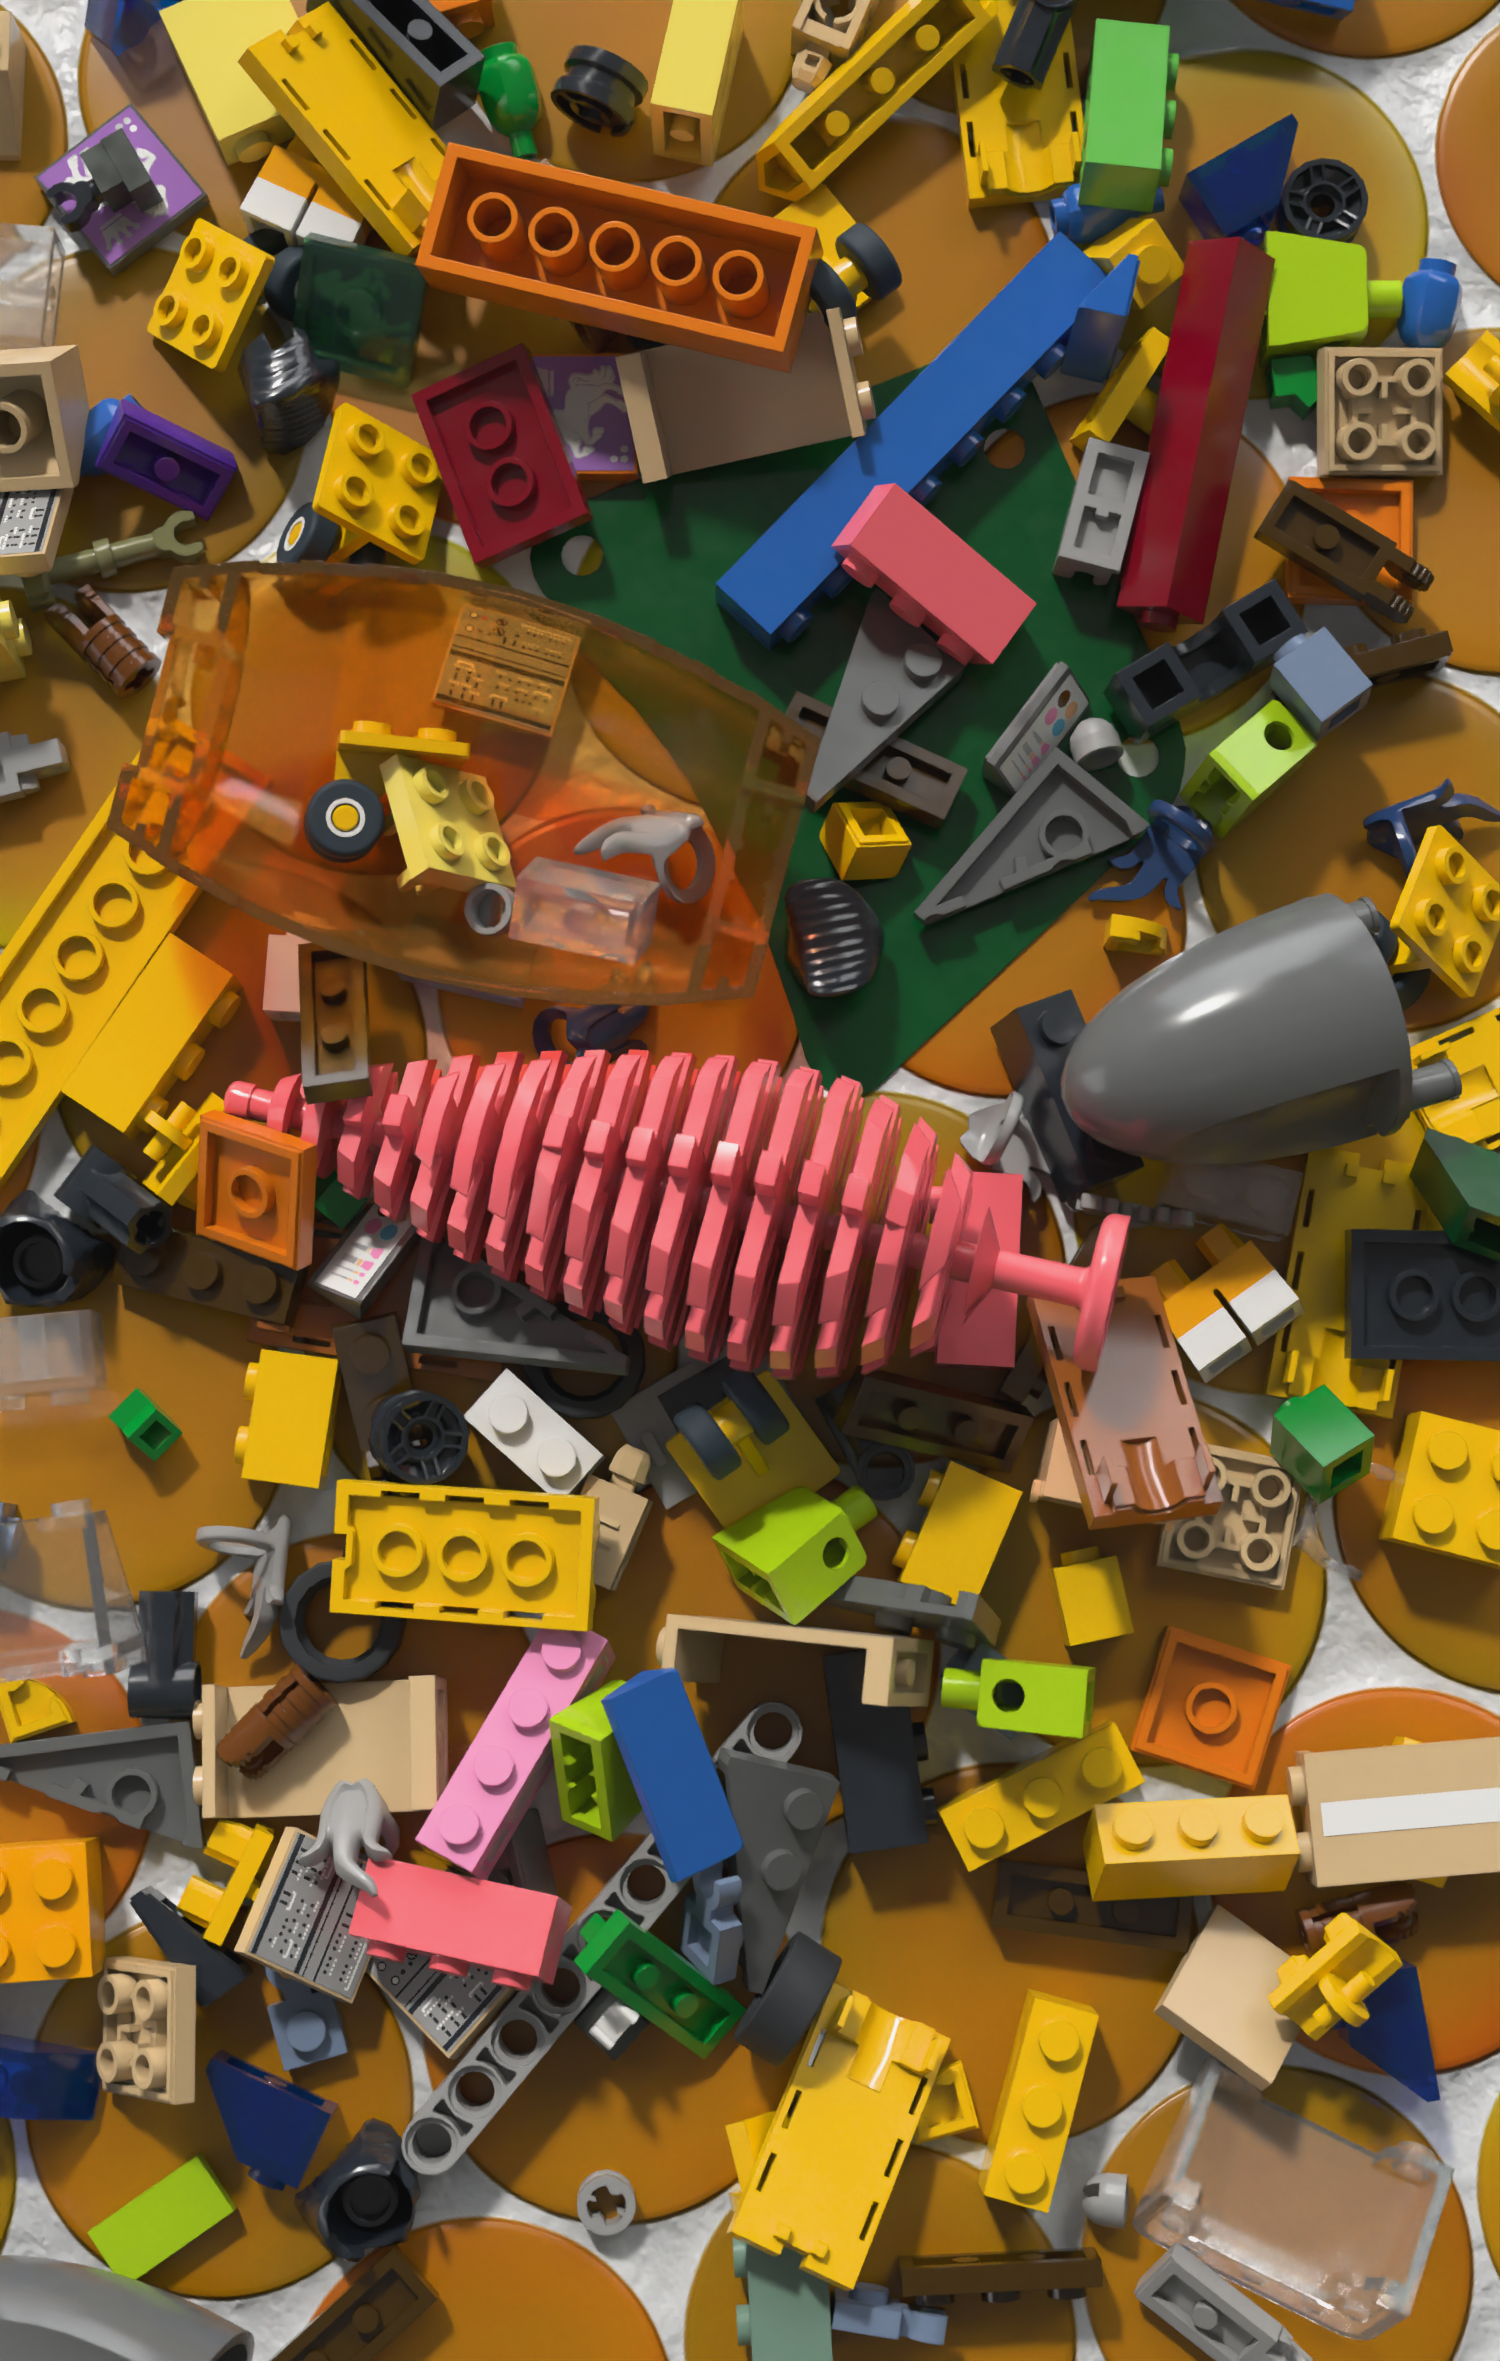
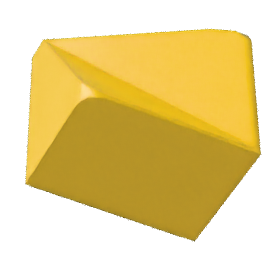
(864, 840)

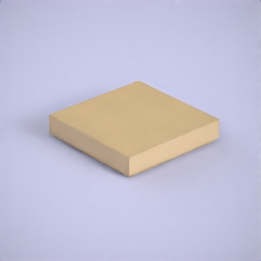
(1223, 1999)

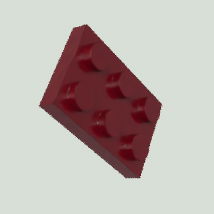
(502, 456)

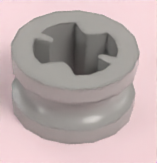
(616, 2185)

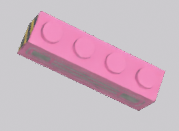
(512, 1751)

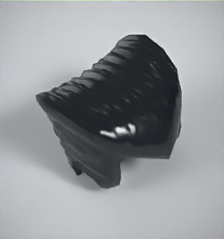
(288, 390)
(831, 937)
(47, 1255)
(363, 2195)

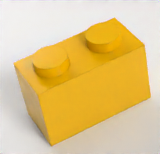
(290, 1419)
(958, 1532)

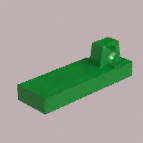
(657, 1982)

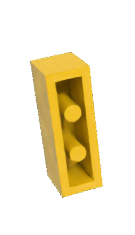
(154, 1037)
(1039, 1795)
(1190, 1847)
(1038, 2100)

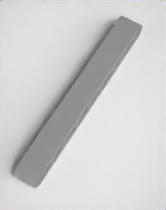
(547, 2015)

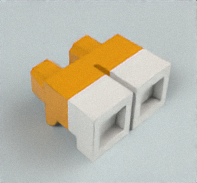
(301, 197)
(1245, 1283)

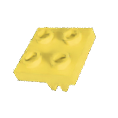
(444, 827)

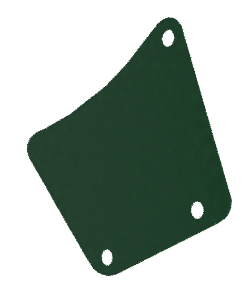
(659, 577)

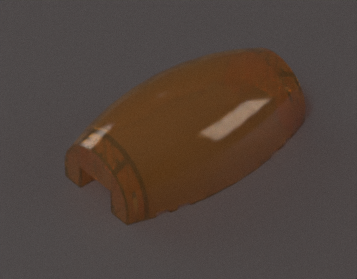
(560, 719)

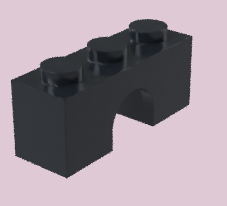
(1208, 664)

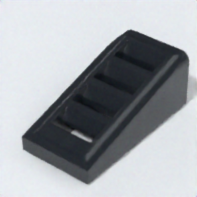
(183, 1943)

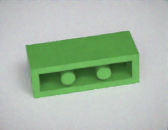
(1127, 115)

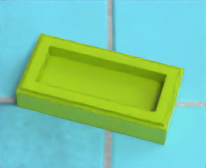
(162, 2219)

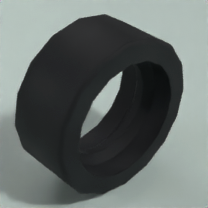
(604, 1402)
(313, 1661)
(790, 1999)

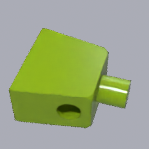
(1320, 296)
(1248, 767)
(797, 1549)
(1055, 1699)
(590, 1769)

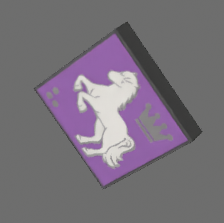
(129, 233)

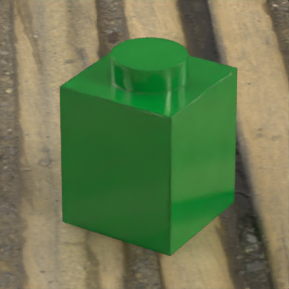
(1321, 1443)

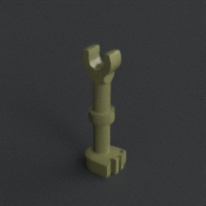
(108, 557)

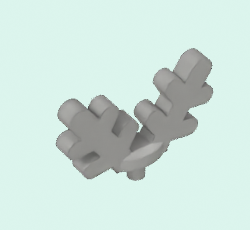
(1140, 1215)

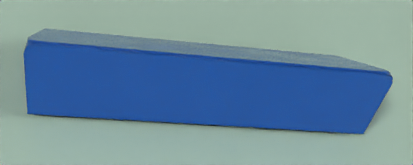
(1101, 324)
(672, 1772)

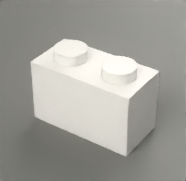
(533, 1436)

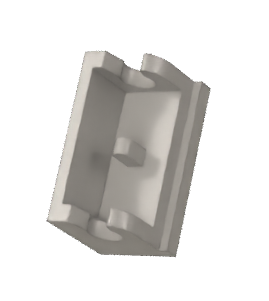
(1101, 511)

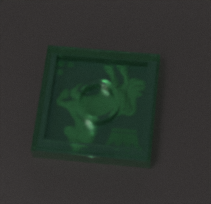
(361, 307)

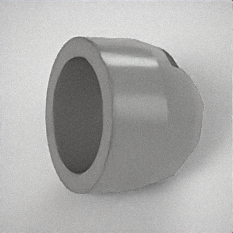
(1095, 744)
(484, 908)
(1107, 2199)

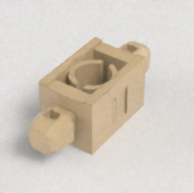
(824, 48)
(620, 1513)

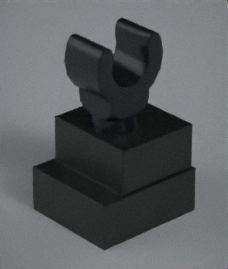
(117, 178)

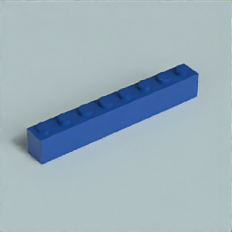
(913, 440)

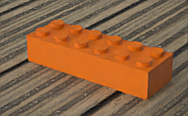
(619, 257)

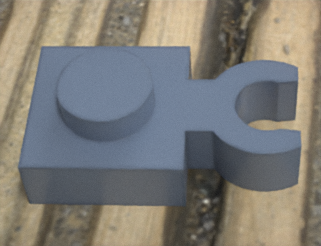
(710, 1928)
(305, 2023)
(874, 2313)

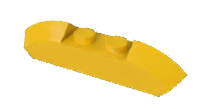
(866, 92)

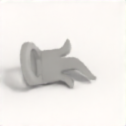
(660, 836)
(1007, 1144)
(270, 1553)
(351, 1820)

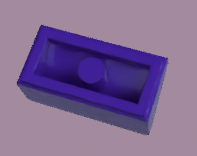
(166, 460)

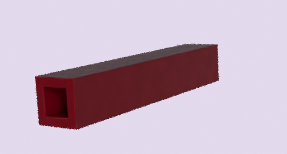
(1196, 433)

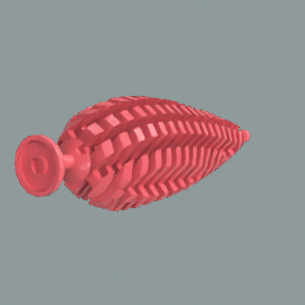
(686, 1200)

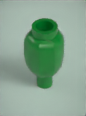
(511, 97)

